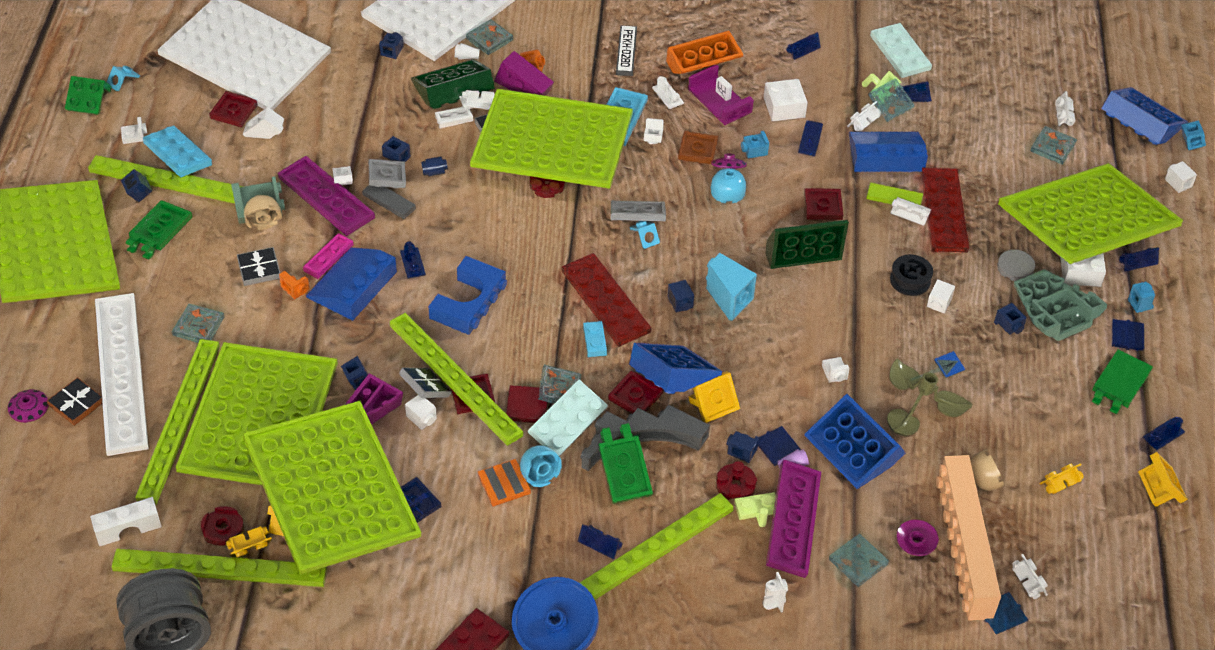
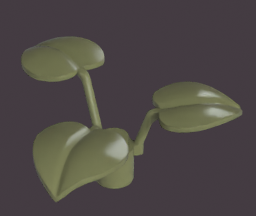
(948, 402)

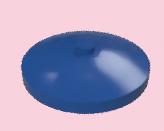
(555, 616)

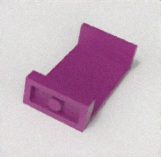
(703, 87)

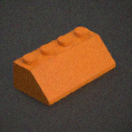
(703, 53)

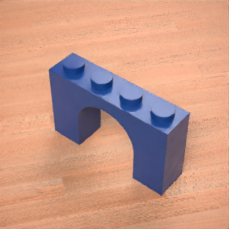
(467, 315)

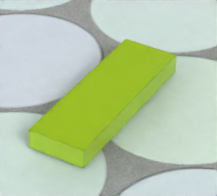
(887, 194)

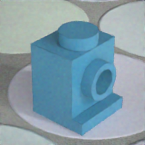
(1193, 135)
(755, 145)
(1144, 294)

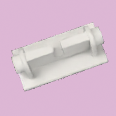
(667, 93)
(471, 99)
(1065, 110)
(860, 121)
(910, 211)
(1026, 569)
(775, 593)

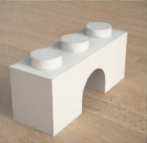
(137, 514)

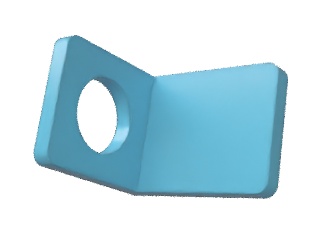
(121, 72)
(644, 227)

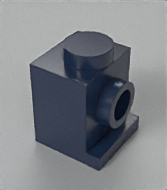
(394, 41)
(396, 150)
(1010, 319)
(355, 372)
(742, 446)

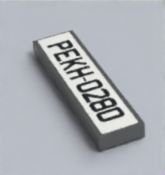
(626, 50)

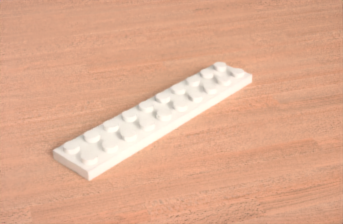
(121, 375)

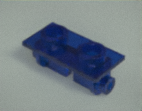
(804, 46)
(1140, 259)
(412, 261)
(1165, 433)
(598, 541)

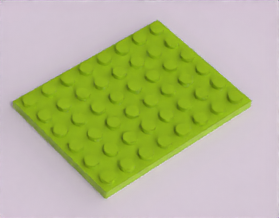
(552, 138)
(1089, 213)
(54, 242)
(246, 393)
(331, 487)

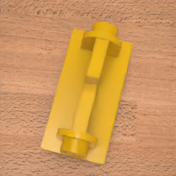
(1055, 481)
(241, 545)

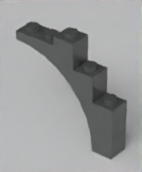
(668, 426)

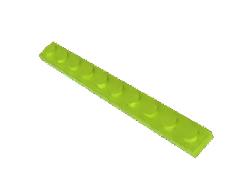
(164, 178)
(457, 379)
(178, 421)
(657, 546)
(217, 567)

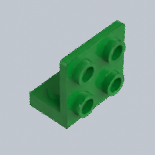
(86, 94)

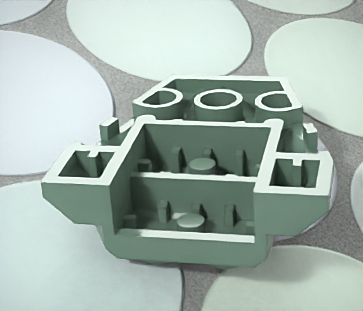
(1056, 306)

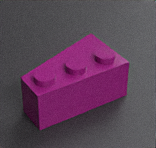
(521, 76)
(376, 397)

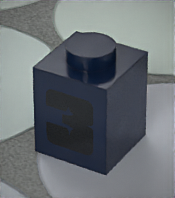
(136, 185)
(680, 296)

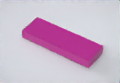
(328, 256)

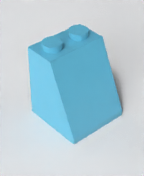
(730, 285)

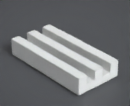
(453, 117)

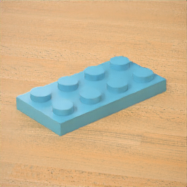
(631, 100)
(177, 151)

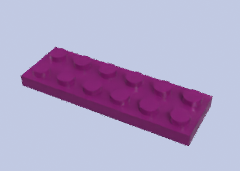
(325, 196)
(793, 519)

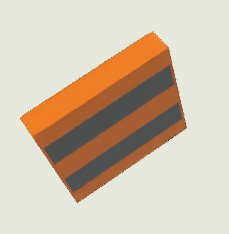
(504, 482)

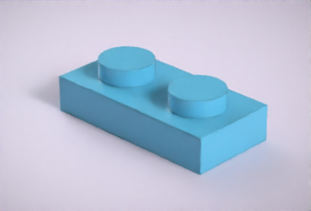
(595, 339)

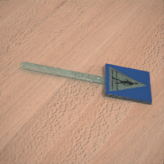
(948, 364)

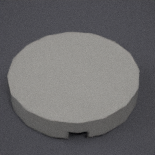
(1015, 264)

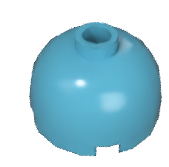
(728, 185)
(540, 465)

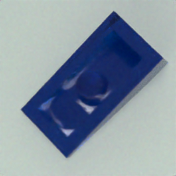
(918, 92)
(810, 138)

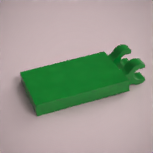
(157, 228)
(1121, 380)
(624, 466)

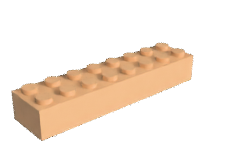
(968, 538)

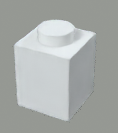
(1180, 176)
(940, 296)
(421, 412)

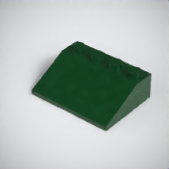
(450, 82)
(806, 244)

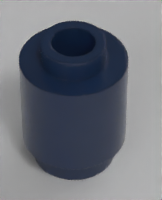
(434, 166)

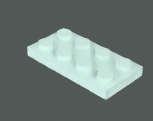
(901, 50)
(568, 418)

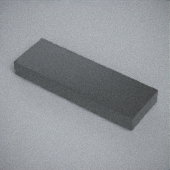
(389, 200)

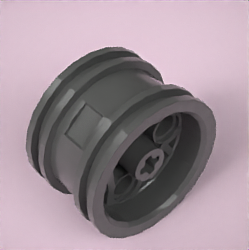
(163, 611)

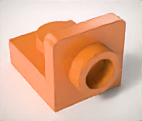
(535, 58)
(293, 286)

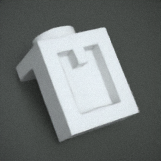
(134, 133)
(342, 175)
(835, 369)

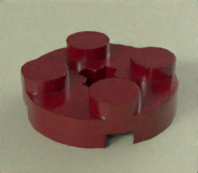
(546, 190)
(739, 472)
(222, 514)

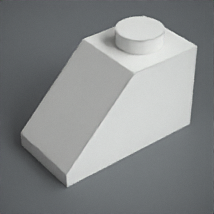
(264, 125)

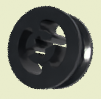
(911, 275)

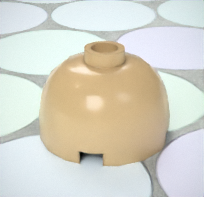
(262, 212)
(985, 472)

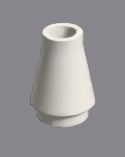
(466, 52)

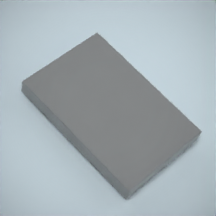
(638, 210)

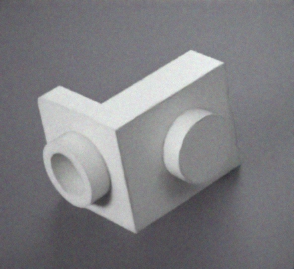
(653, 130)

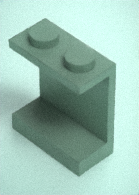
(244, 194)

